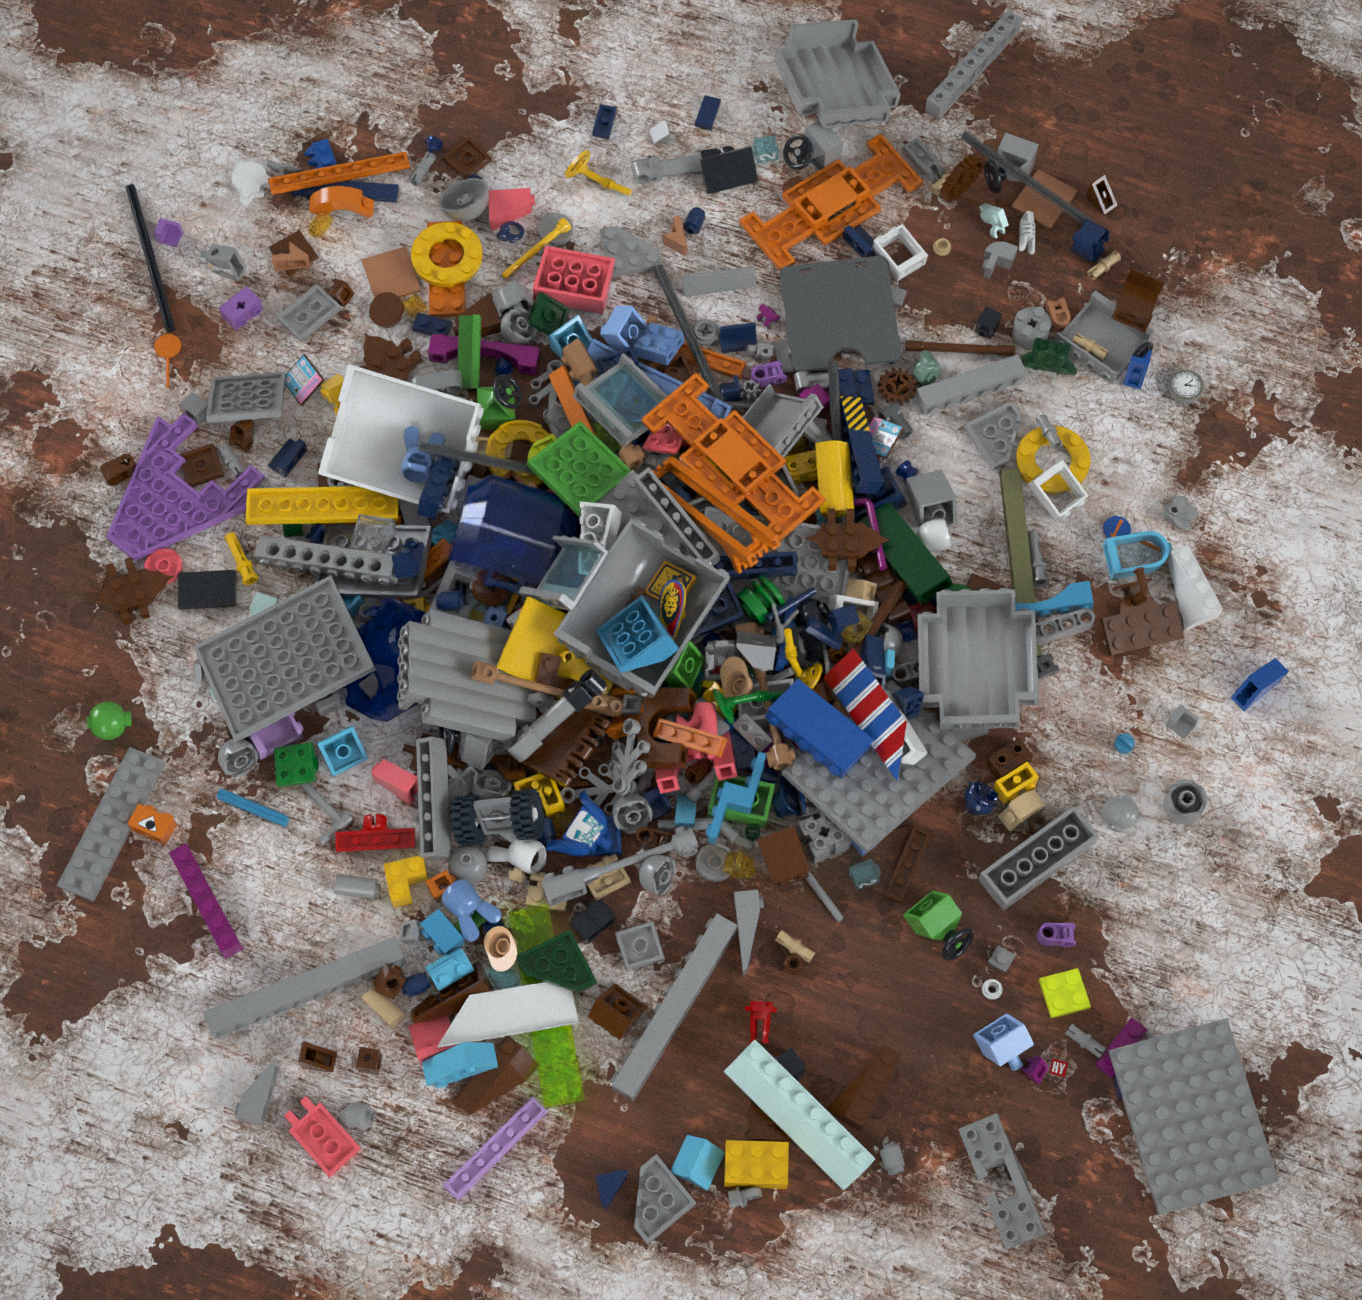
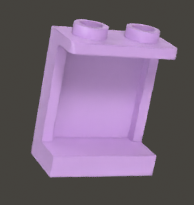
(279, 734)

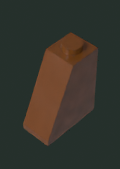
(489, 316)

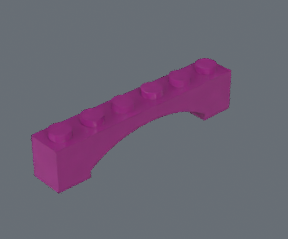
(524, 358)
(205, 901)

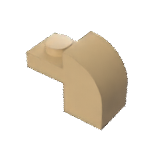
(1021, 809)

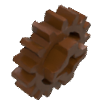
(906, 388)

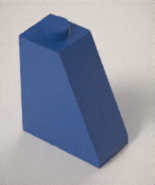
(1259, 684)

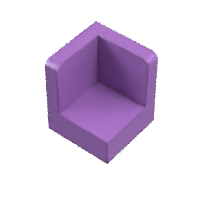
(168, 232)

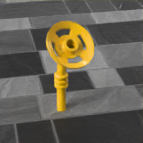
(580, 166)
(791, 654)

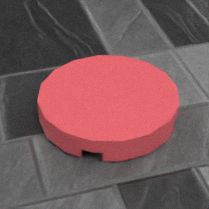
(165, 561)

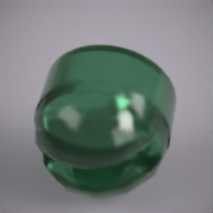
(752, 836)

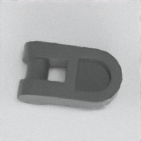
(1052, 668)

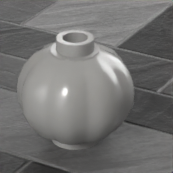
(1120, 813)

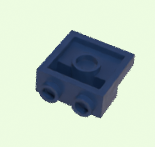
(856, 385)

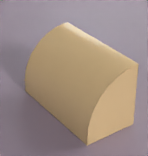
(384, 1008)

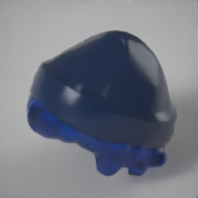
(980, 798)

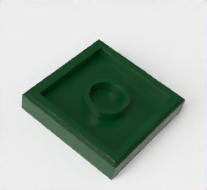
(547, 314)

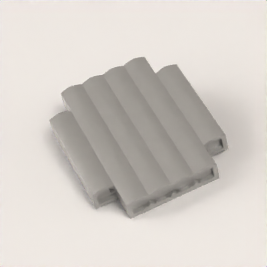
(836, 74)
(978, 659)
(437, 673)

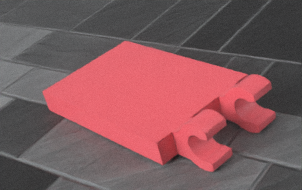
(322, 1137)

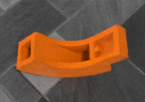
(341, 198)

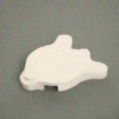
(249, 180)

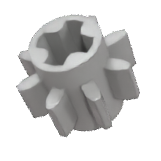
(750, 391)

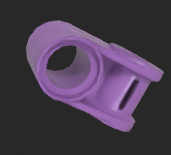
(770, 373)
(1061, 934)

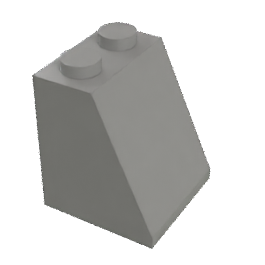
(932, 498)

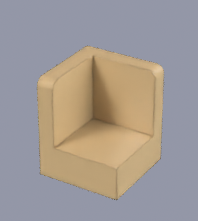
(861, 589)

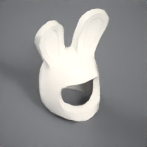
(934, 535)
(519, 853)

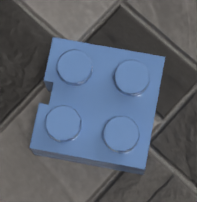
(659, 344)

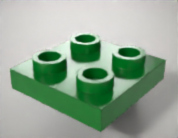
(295, 764)

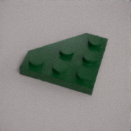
(558, 963)

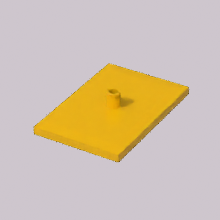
(533, 636)

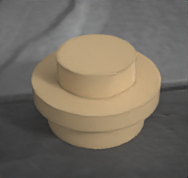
(942, 247)
(517, 875)

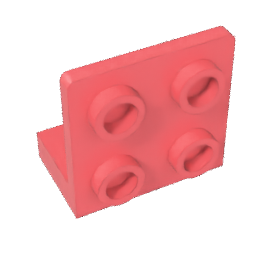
(665, 441)
(427, 1036)

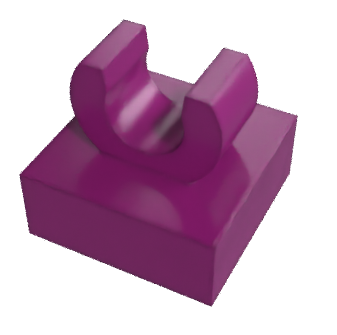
(768, 313)
(1036, 1069)

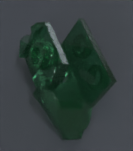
(1050, 357)

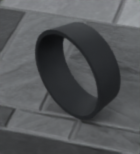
(811, 646)

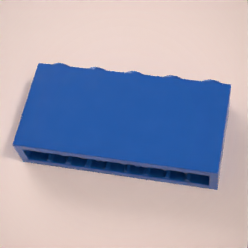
(819, 728)

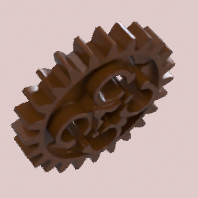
(962, 177)

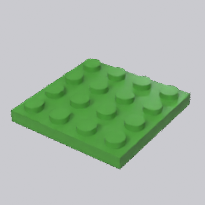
(578, 467)

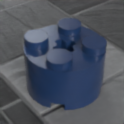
(1090, 240)

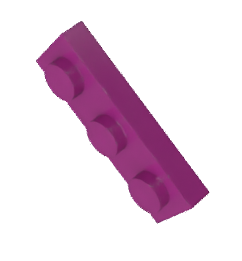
(1130, 1034)

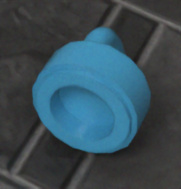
(1124, 743)

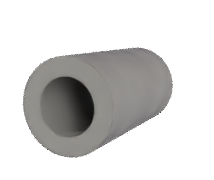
(357, 886)

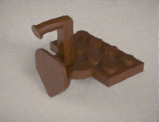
(1140, 620)

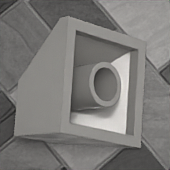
(757, 649)

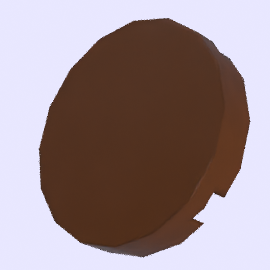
(386, 310)

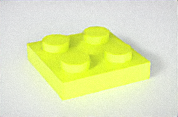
(1064, 993)

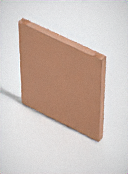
(1043, 210)
(391, 273)

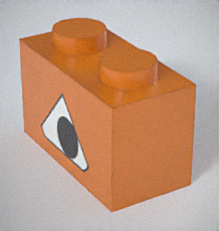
(152, 824)

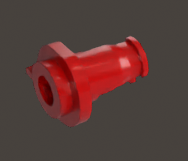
(760, 1011)

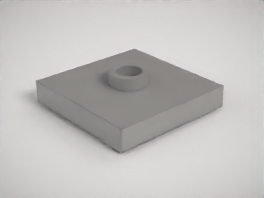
(639, 946)

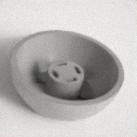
(465, 199)

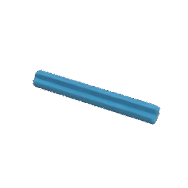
(253, 807)

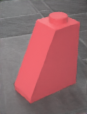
(509, 205)
(396, 780)

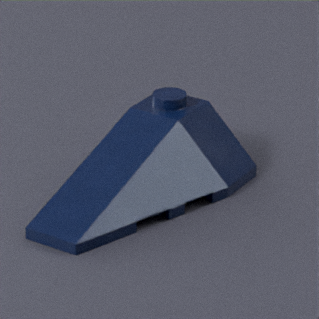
(888, 492)

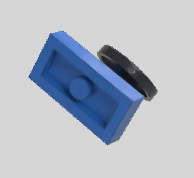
(1138, 366)

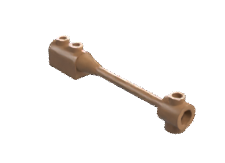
(584, 371)
(601, 704)
(779, 754)

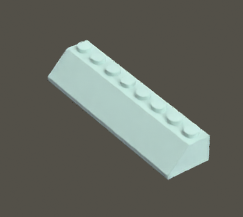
(799, 1115)

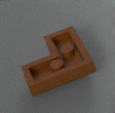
(547, 673)

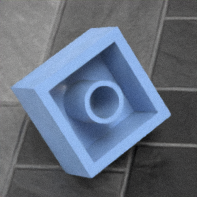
(623, 328)
(1004, 1041)

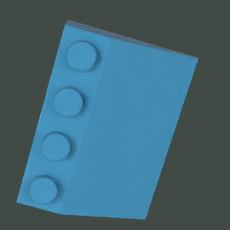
(636, 637)

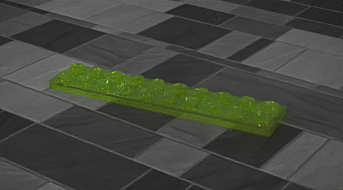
(554, 1046)

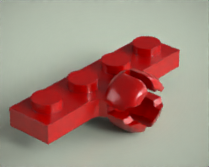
(375, 837)

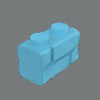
(449, 968)

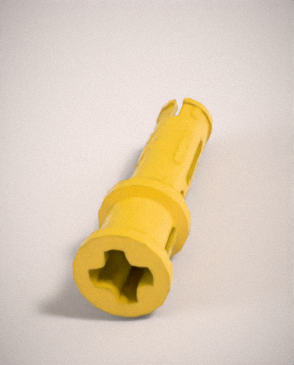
(243, 565)

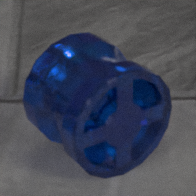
(905, 470)

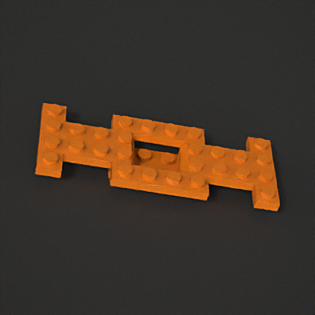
(826, 194)
(737, 452)

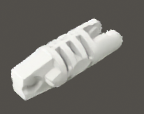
(1027, 233)

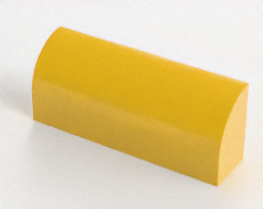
(834, 476)

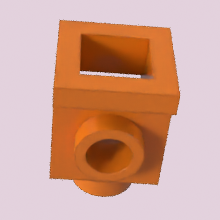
(435, 883)

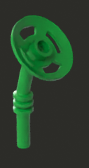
(728, 703)

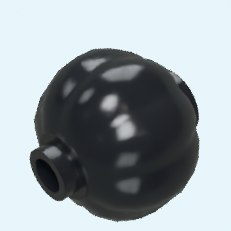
(813, 608)

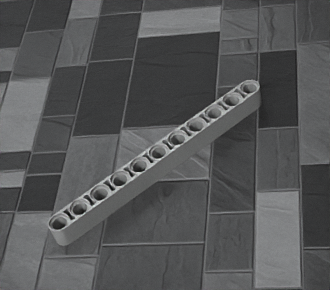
(1041, 637)

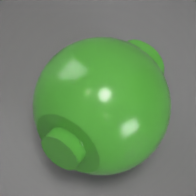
(108, 720)

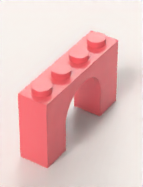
(725, 768)

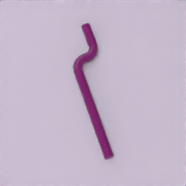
(873, 524)

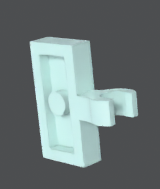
(994, 216)

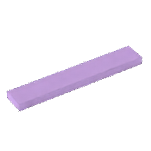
(495, 1148)

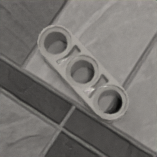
(445, 382)

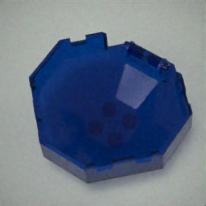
(381, 641)

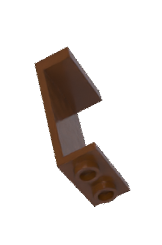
(1137, 300)

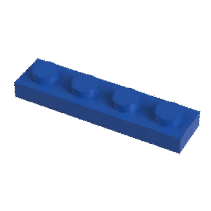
(781, 660)

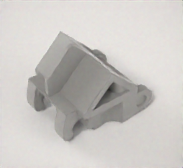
(716, 653)

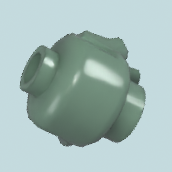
(926, 369)

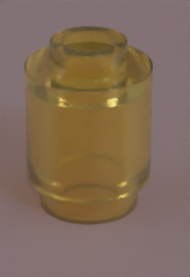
(320, 224)

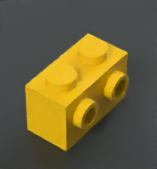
(802, 466)
(1016, 783)

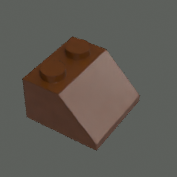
(616, 1011)

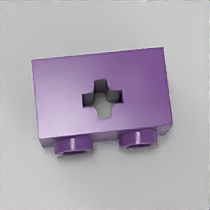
(241, 308)

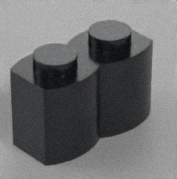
(592, 921)

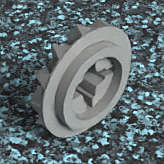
(712, 328)

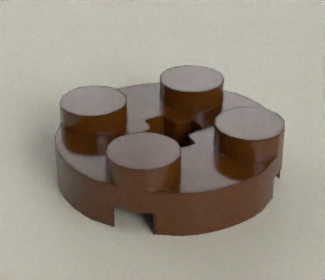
(486, 596)

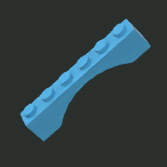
(1071, 599)

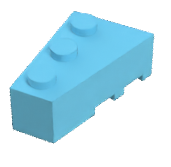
(459, 1063)

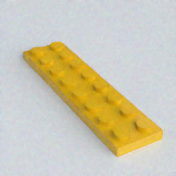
(317, 505)

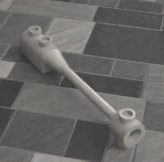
(574, 881)

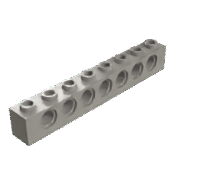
(973, 64)
(337, 556)

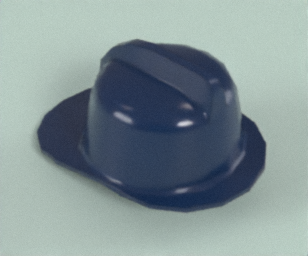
(786, 799)

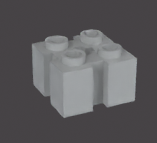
(819, 845)

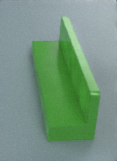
(469, 350)

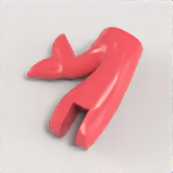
(705, 717)

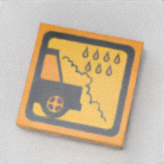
(664, 574)

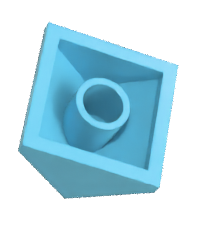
(567, 334)
(342, 750)
(697, 1161)

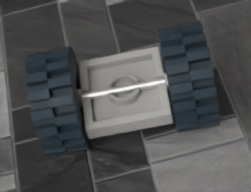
(515, 814)

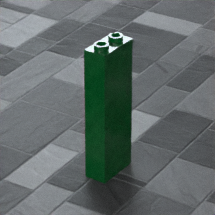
(909, 556)

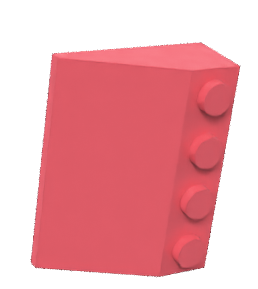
(575, 278)

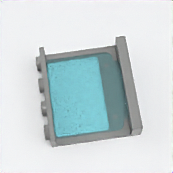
(621, 399)
(568, 573)

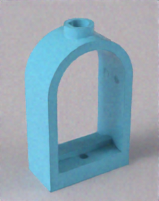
(1112, 558)

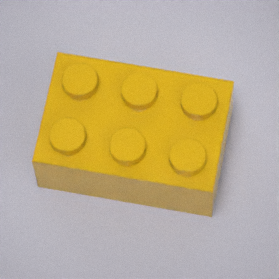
(756, 1164)

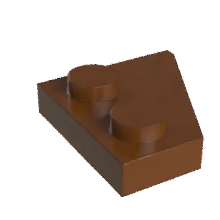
(507, 768)

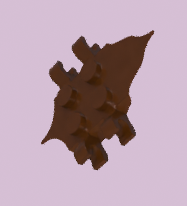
(388, 359)
(845, 540)
(132, 590)

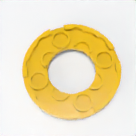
(446, 276)
(511, 432)
(1072, 443)

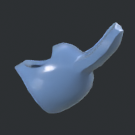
(418, 465)
(463, 902)

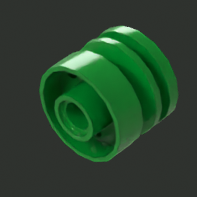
(758, 602)

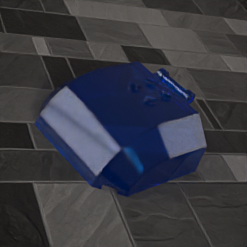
(510, 531)

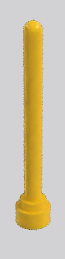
(562, 226)

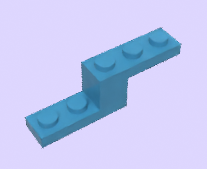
(736, 798)

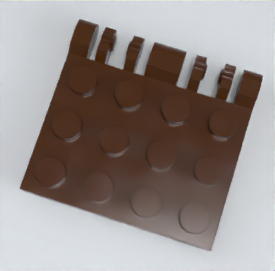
(565, 743)

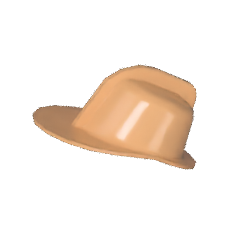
(735, 677)
(500, 948)

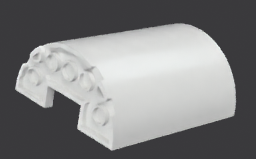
(370, 430)

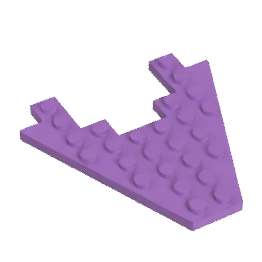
(164, 508)

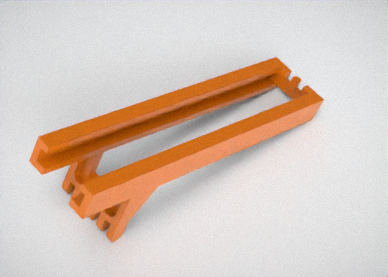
(737, 553)

